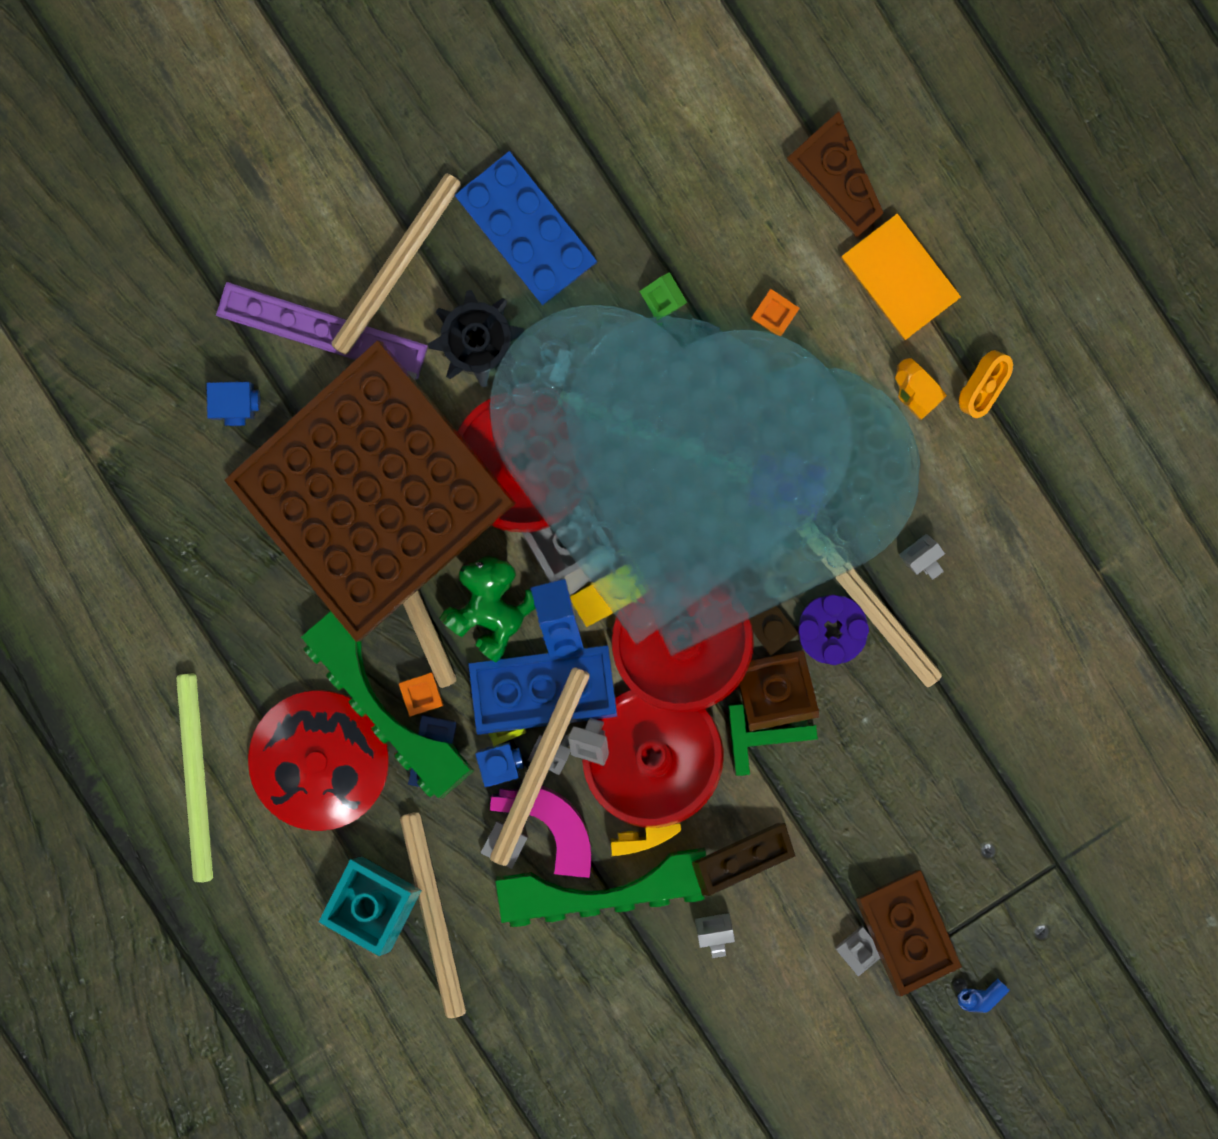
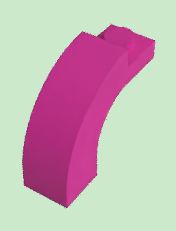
(564, 821)

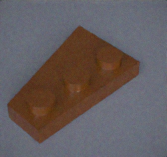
(836, 175)

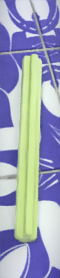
(194, 777)

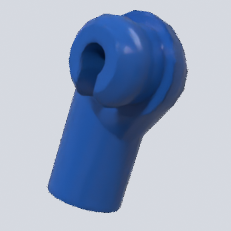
(982, 1000)

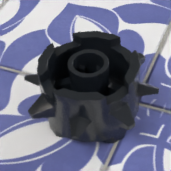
(456, 343)

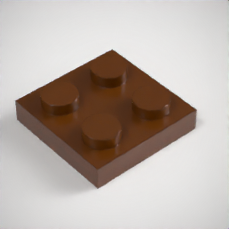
(778, 691)

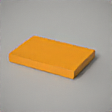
(900, 277)

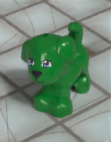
(487, 582)

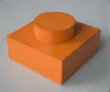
(775, 313)
(421, 694)

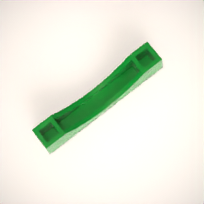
(435, 762)
(530, 896)

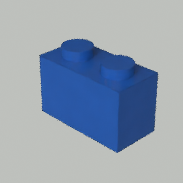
(557, 618)

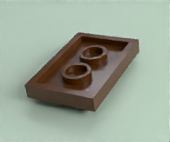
(908, 933)

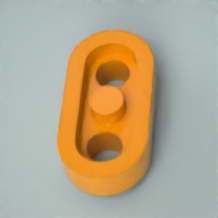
(985, 384)

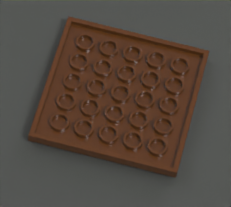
(369, 491)

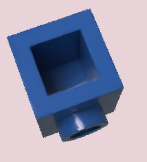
(232, 402)
(499, 763)

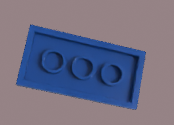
(525, 228)
(527, 688)

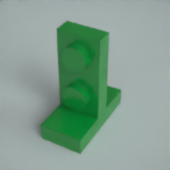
(744, 738)

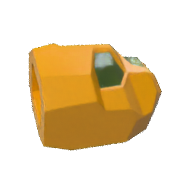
(917, 388)

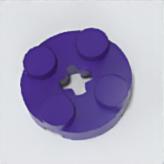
(833, 609)

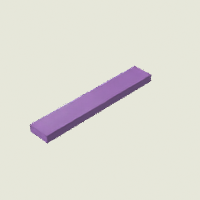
(310, 326)

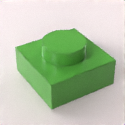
(663, 296)

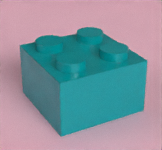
(370, 906)

